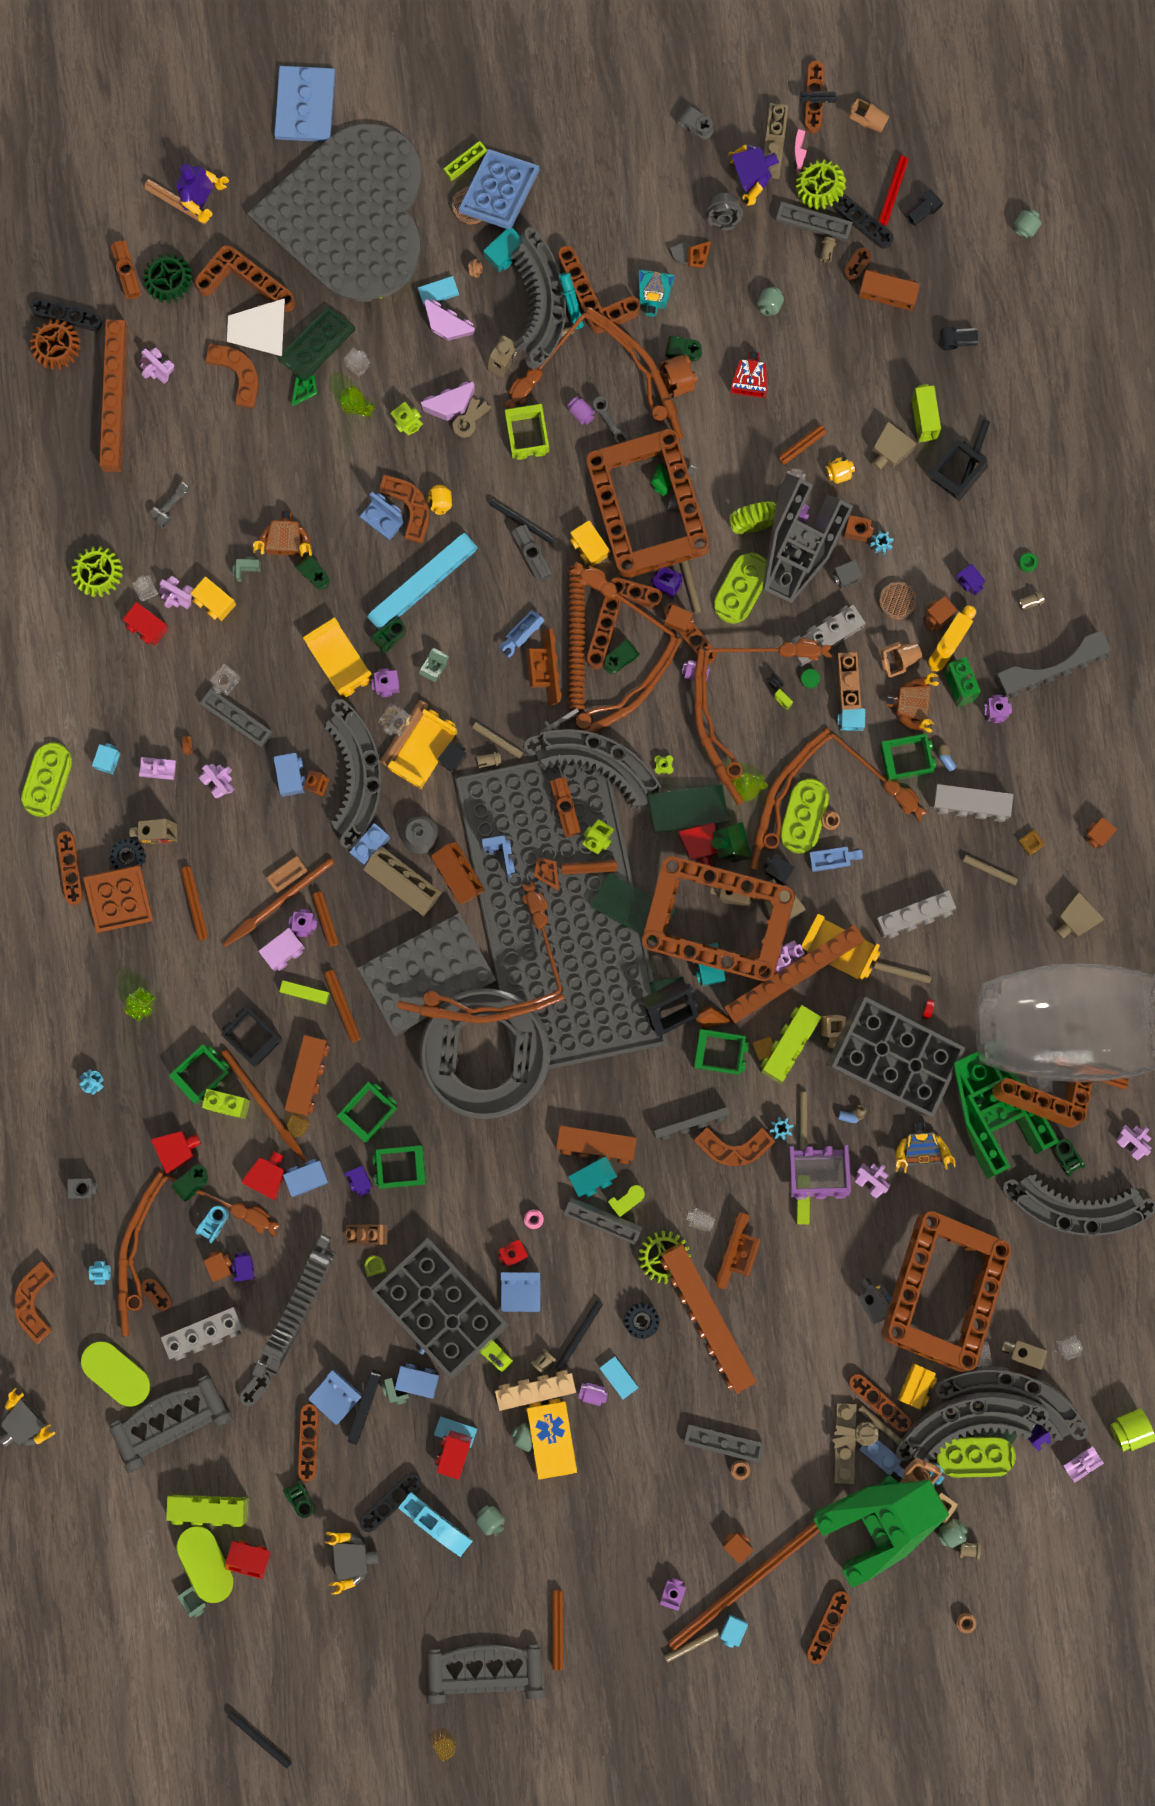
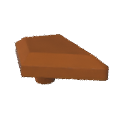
(698, 254)
(547, 872)
(711, 1017)

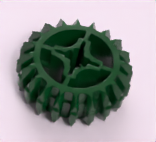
(160, 280)

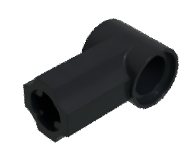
(927, 204)
(953, 338)

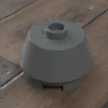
(724, 211)
(420, 834)

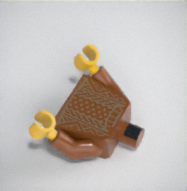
(284, 538)
(913, 703)

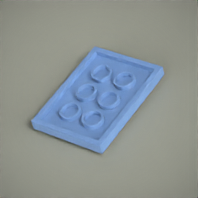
(304, 103)
(499, 189)

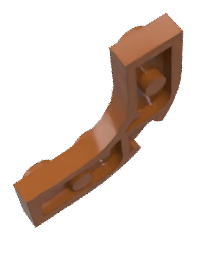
(244, 369)
(414, 500)
(733, 1155)
(25, 1302)

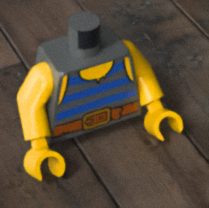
(922, 1149)

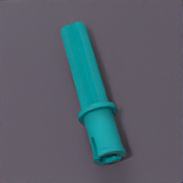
(570, 297)

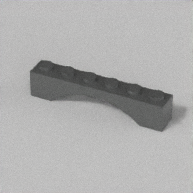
(1017, 679)

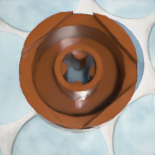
(678, 375)

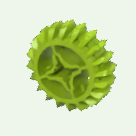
(827, 191)
(753, 517)
(100, 565)
(648, 1263)

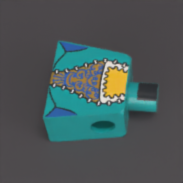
(654, 290)

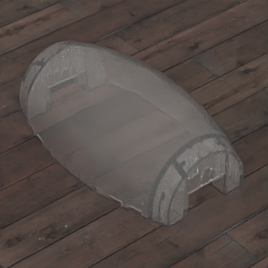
(1068, 1023)

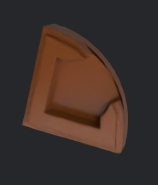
(187, 745)

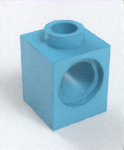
(851, 720)
(106, 758)
(733, 1631)

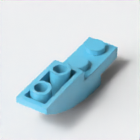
(435, 1524)

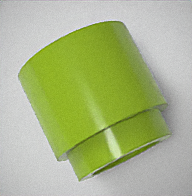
(1132, 1431)

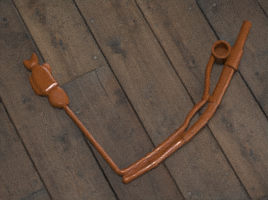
(522, 386)
(597, 580)
(803, 648)
(904, 796)
(537, 905)
(254, 1216)

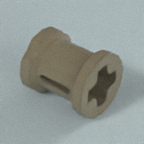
(543, 1361)
(970, 1550)

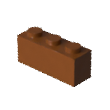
(889, 290)
(458, 873)

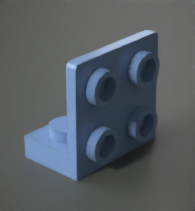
(382, 516)
(493, 845)
(520, 1291)
(335, 1397)

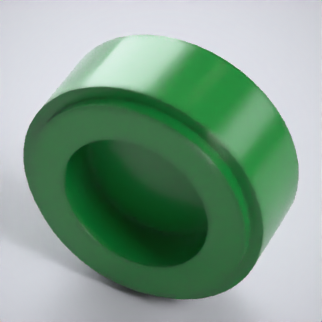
(1027, 562)
(810, 678)

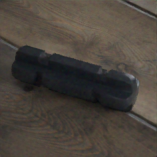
(817, 96)

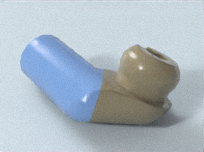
(945, 756)
(854, 1116)

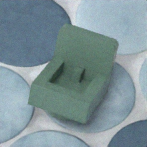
(246, 564)
(434, 665)
(389, 1389)
(192, 1602)

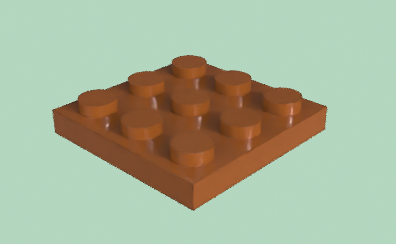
(118, 898)

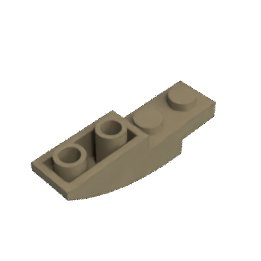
(775, 135)

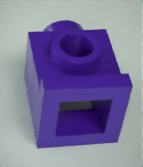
(971, 580)
(667, 581)
(359, 1181)
(243, 1267)

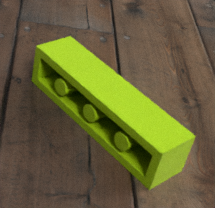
(465, 161)
(304, 992)
(803, 1211)

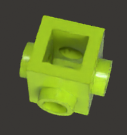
(407, 418)
(598, 837)

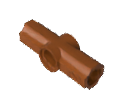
(128, 279)
(562, 795)

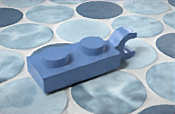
(521, 632)
(833, 858)
(883, 1458)

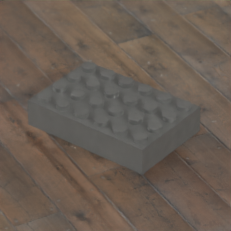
(437, 961)
(895, 1056)
(440, 1308)

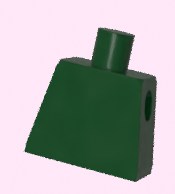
(731, 843)

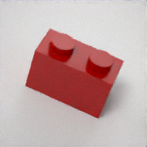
(145, 624)
(454, 1454)
(247, 1559)

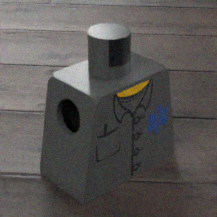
(874, 1301)

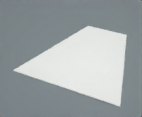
(258, 327)

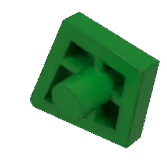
(304, 390)
(661, 480)

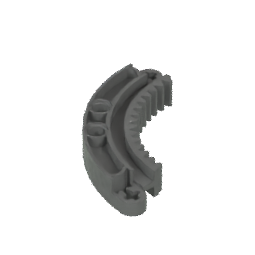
(547, 302)
(357, 746)
(573, 748)
(1108, 1216)
(297, 1309)
(988, 1380)
(997, 1411)

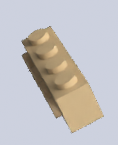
(531, 1392)

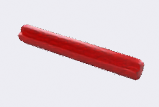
(893, 190)

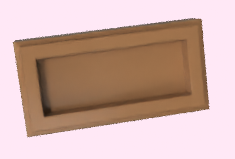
(287, 874)

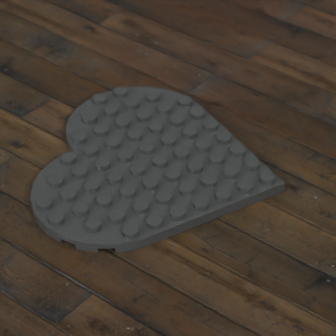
(348, 213)

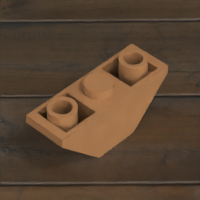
(848, 681)
(366, 1234)

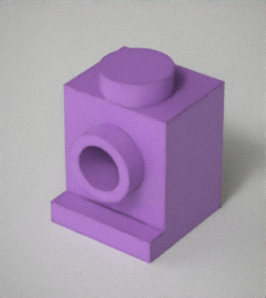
(673, 1602)

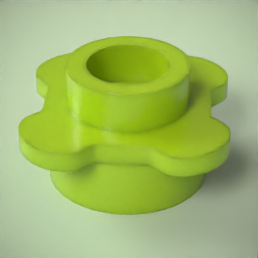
(661, 769)

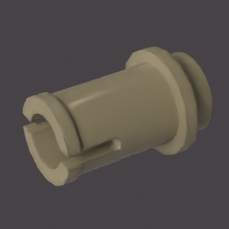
(827, 250)
(1031, 601)
(490, 759)

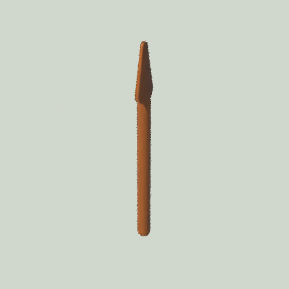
(250, 924)
(284, 1132)

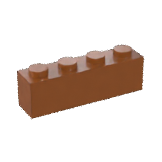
(306, 1076)
(596, 1143)

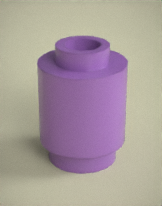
(581, 410)
(689, 670)
(593, 1394)

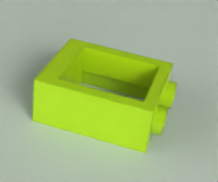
(523, 413)
(926, 413)
(226, 1104)

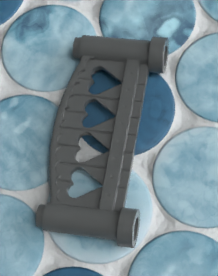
(210, 1410)
(442, 1682)

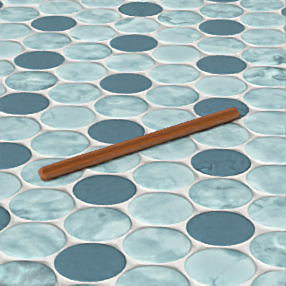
(743, 1586)

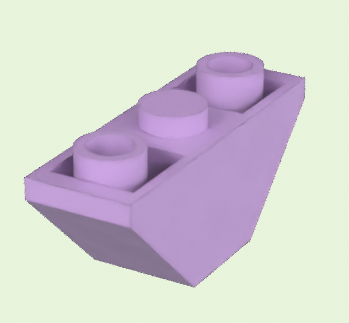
(446, 322)
(450, 402)

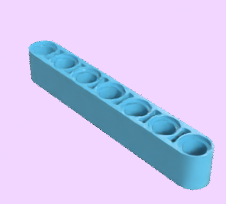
(423, 581)

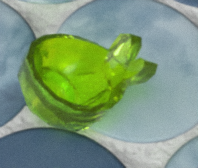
(354, 403)
(749, 785)

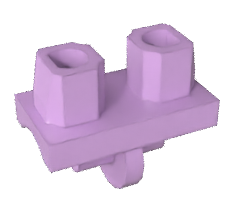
(153, 367)
(174, 595)
(157, 768)
(220, 778)
(789, 954)
(1141, 1147)
(879, 1184)
(1083, 1464)

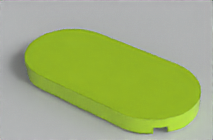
(740, 588)
(46, 779)
(804, 815)
(115, 1373)
(977, 1457)
(204, 1564)

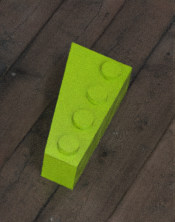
(790, 1044)
(207, 1509)

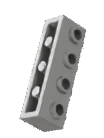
(833, 630)
(972, 802)
(915, 914)
(201, 1333)

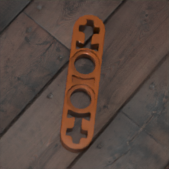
(810, 81)
(689, 634)
(70, 868)
(878, 1404)
(308, 1442)
(829, 1627)

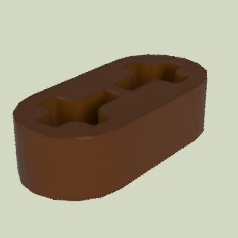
(854, 263)
(153, 1297)

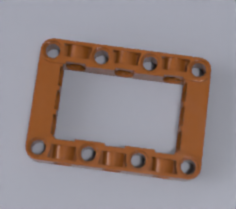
(665, 553)
(706, 954)
(912, 1278)

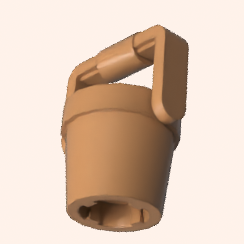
(874, 117)
(902, 655)
(918, 1471)

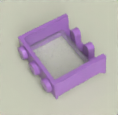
(819, 1173)

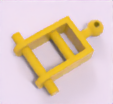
(951, 638)

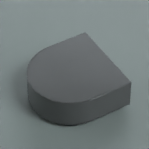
(680, 253)

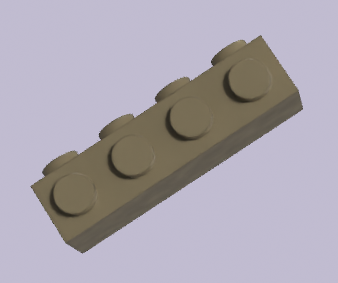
(400, 880)

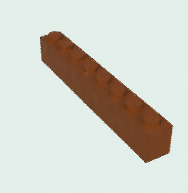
(114, 396)
(794, 974)
(708, 1317)

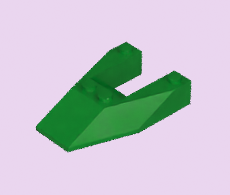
(987, 1114)
(896, 1518)

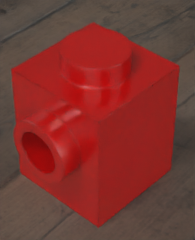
(512, 1253)

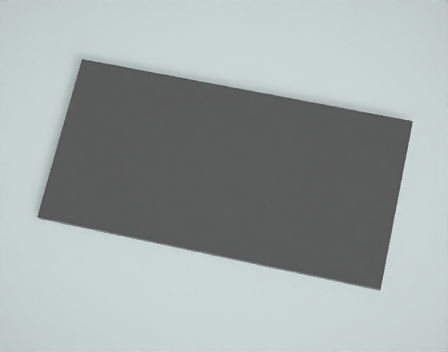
(596, 958)

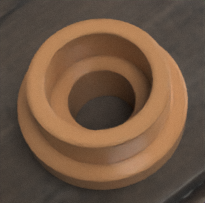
(475, 268)
(835, 820)
(745, 1474)
(966, 1629)

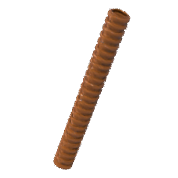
(576, 642)

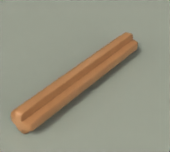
(169, 197)
(398, 741)

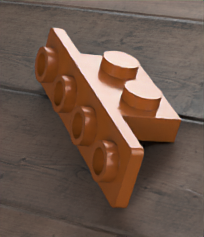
(543, 667)
(740, 1252)

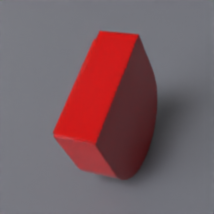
(928, 1009)

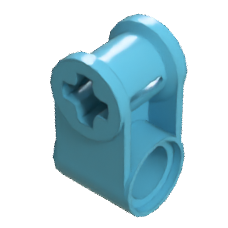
(212, 1224)

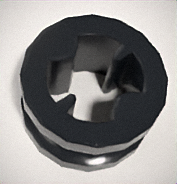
(775, 682)

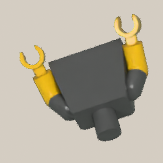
(22, 1423)
(350, 1560)

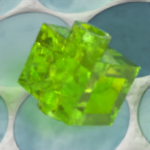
(139, 1004)

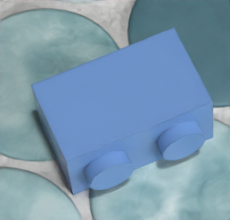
(289, 774)
(369, 843)
(305, 1178)
(417, 1381)

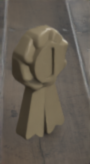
(465, 424)
(865, 1434)

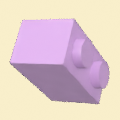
(281, 950)

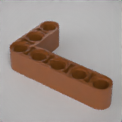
(247, 275)
(589, 296)
(612, 615)
(1048, 1102)

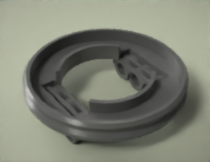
(440, 1059)

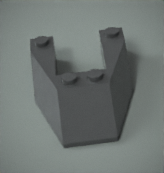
(796, 549)

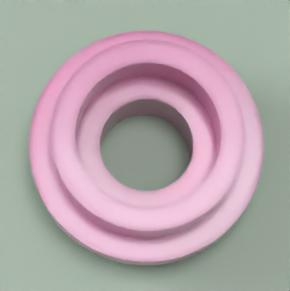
(533, 1225)

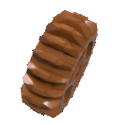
(59, 331)

